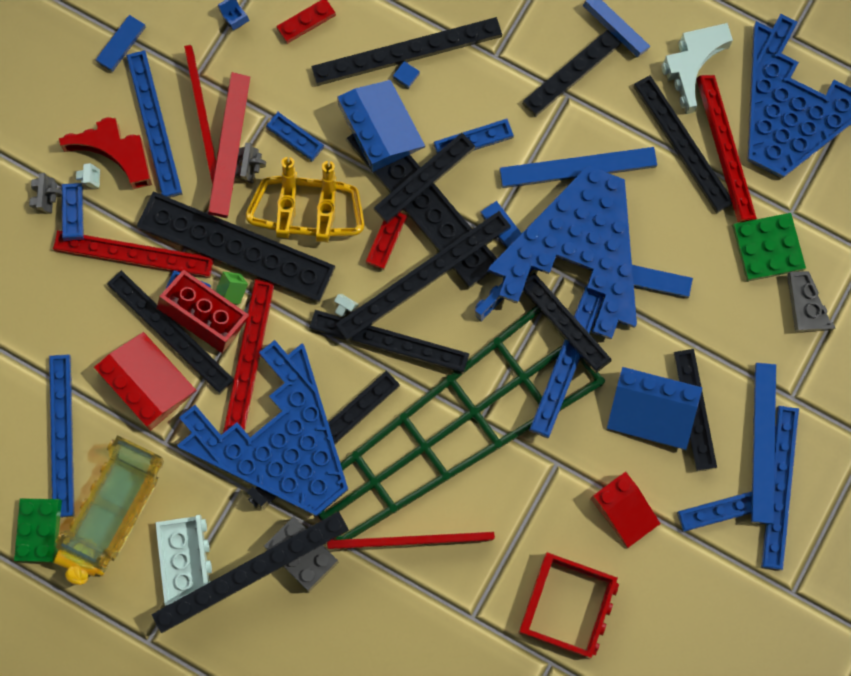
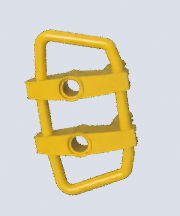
(288, 199)

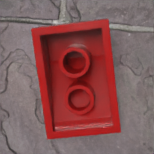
(626, 509)

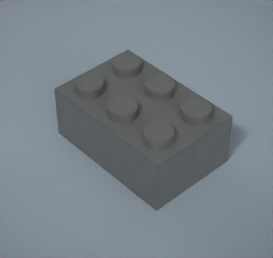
(309, 568)

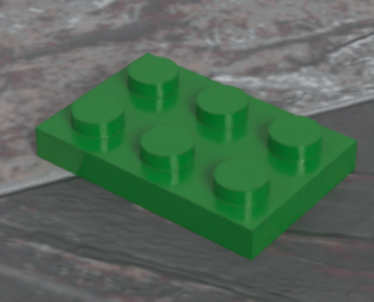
(37, 530)

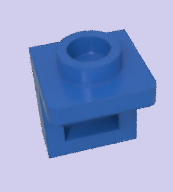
(233, 13)

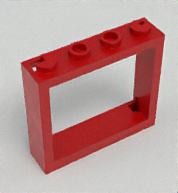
(605, 607)

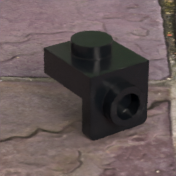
(260, 497)

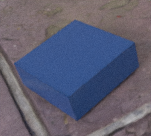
(406, 74)

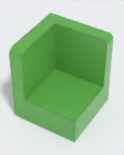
(232, 287)

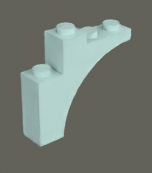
(695, 50)

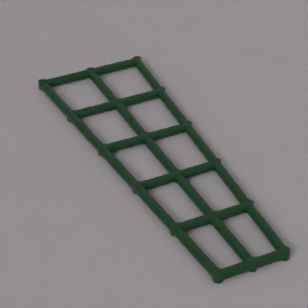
(473, 412)

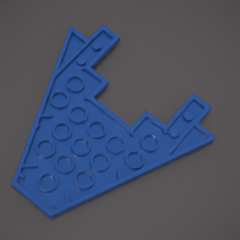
(786, 116)
(586, 229)
(289, 454)

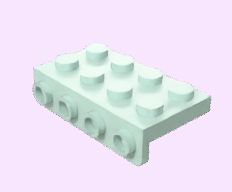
(183, 556)

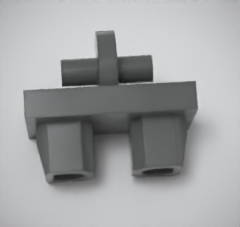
(251, 163)
(46, 193)

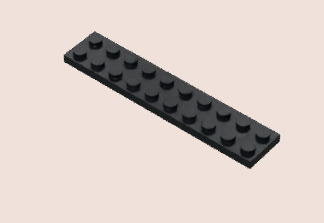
(433, 216)
(236, 247)

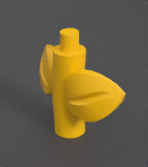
(77, 570)

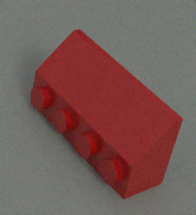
(202, 311)

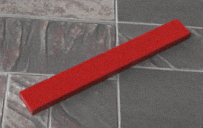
(208, 144)
(229, 145)
(726, 148)
(136, 254)
(249, 354)
(411, 540)

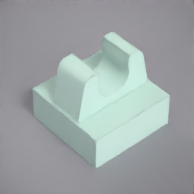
(89, 176)
(344, 305)

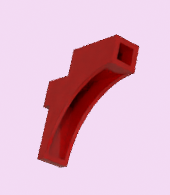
(107, 141)

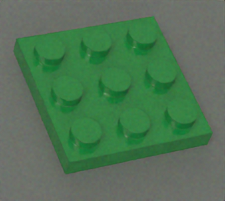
(769, 247)

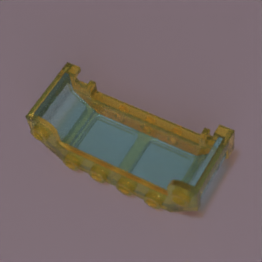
(112, 505)

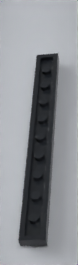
(406, 51)
(423, 276)
(250, 572)

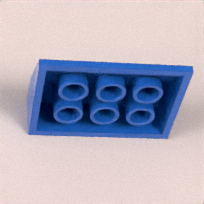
(380, 123)
(654, 408)

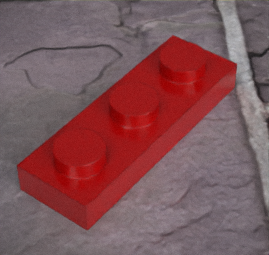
(306, 20)
(385, 242)

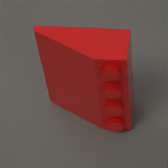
(145, 380)

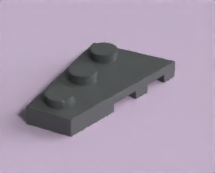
(806, 305)

